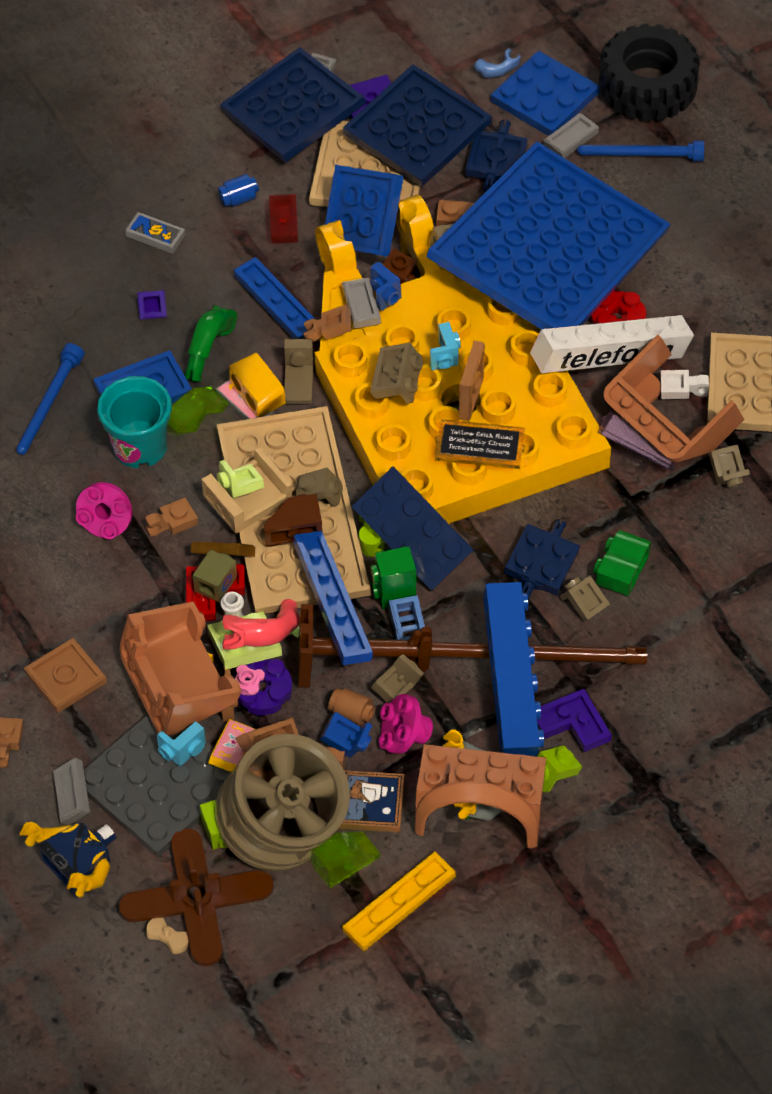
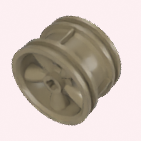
(302, 772)

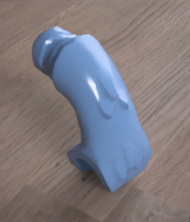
(492, 70)

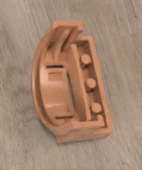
(484, 778)

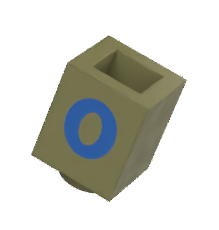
(215, 575)

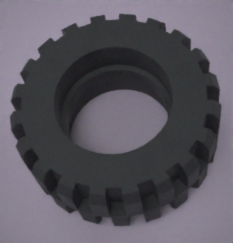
(646, 96)

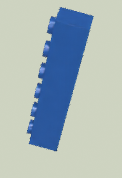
(511, 669)

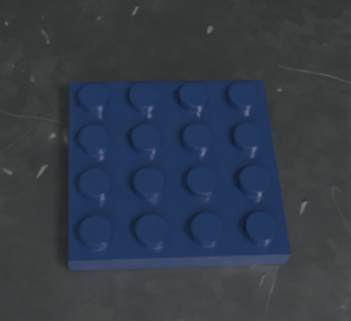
(292, 104)
(417, 125)

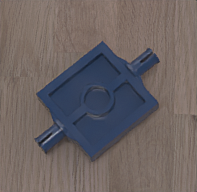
(494, 154)
(542, 559)

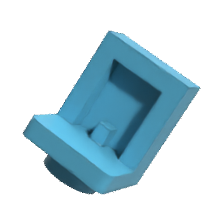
(448, 352)
(185, 746)

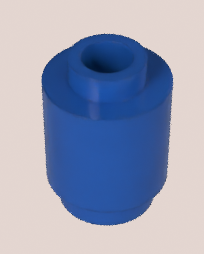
(238, 190)

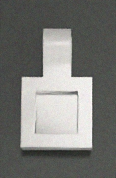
(678, 384)

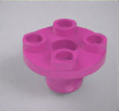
(104, 510)
(403, 724)

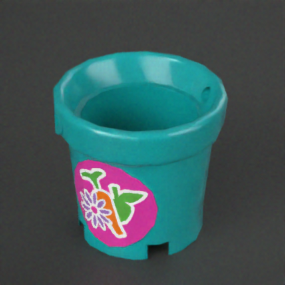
(136, 419)

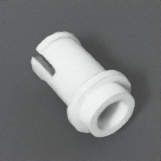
(232, 604)

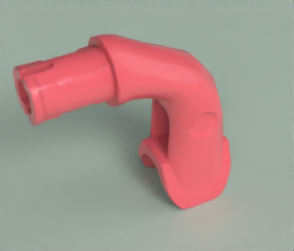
(261, 631)

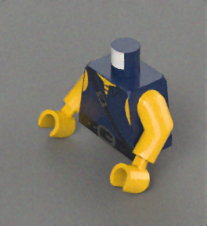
(73, 853)

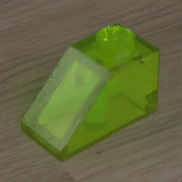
(343, 856)

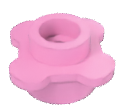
(252, 686)

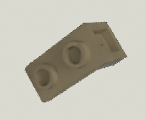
(298, 371)

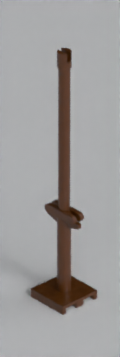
(421, 648)

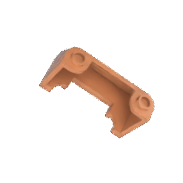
(173, 668)

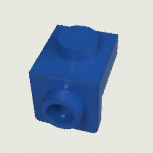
(346, 735)

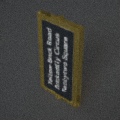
(480, 444)

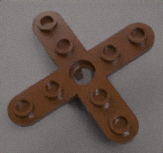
(198, 913)

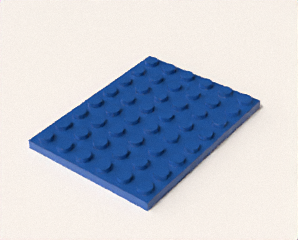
(548, 240)

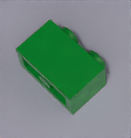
(393, 575)

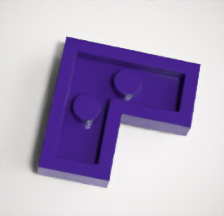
(577, 714)

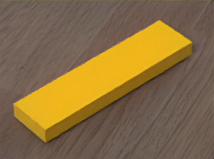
(399, 901)

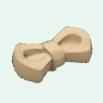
(158, 930)

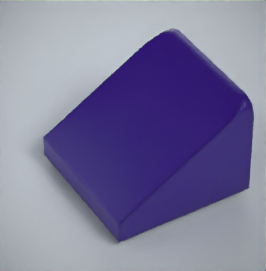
(152, 304)

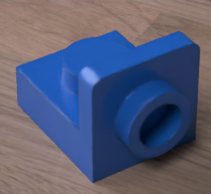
(385, 285)

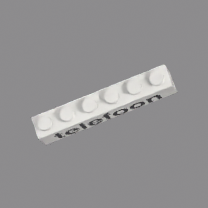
(607, 343)

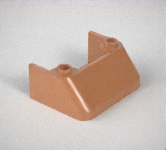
(632, 398)

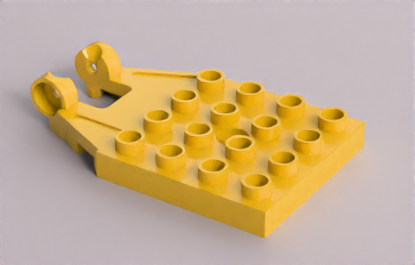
(388, 432)

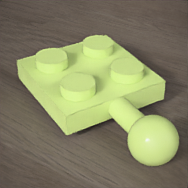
(246, 654)

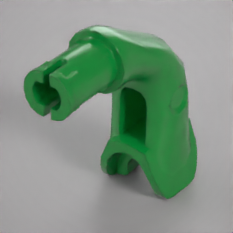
(212, 323)

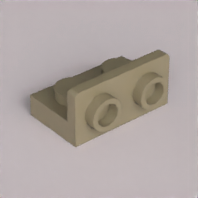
(397, 372)

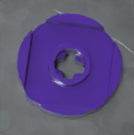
(276, 693)

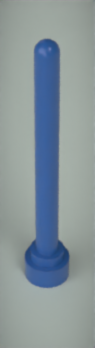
(693, 150)
(70, 358)

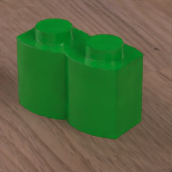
(622, 563)

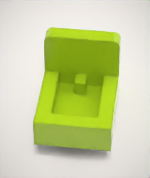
(559, 765)

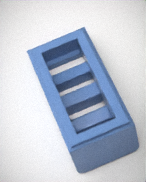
(402, 605)

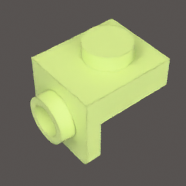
(240, 480)

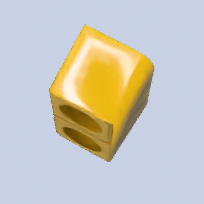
(257, 385)

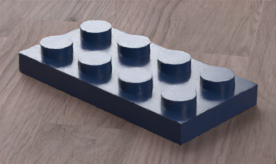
(408, 519)

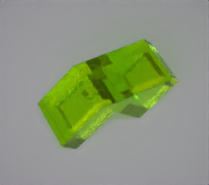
(192, 407)

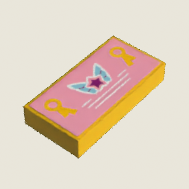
(227, 750)

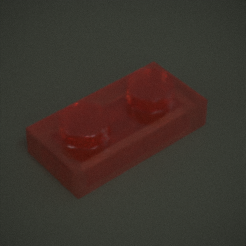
(283, 218)

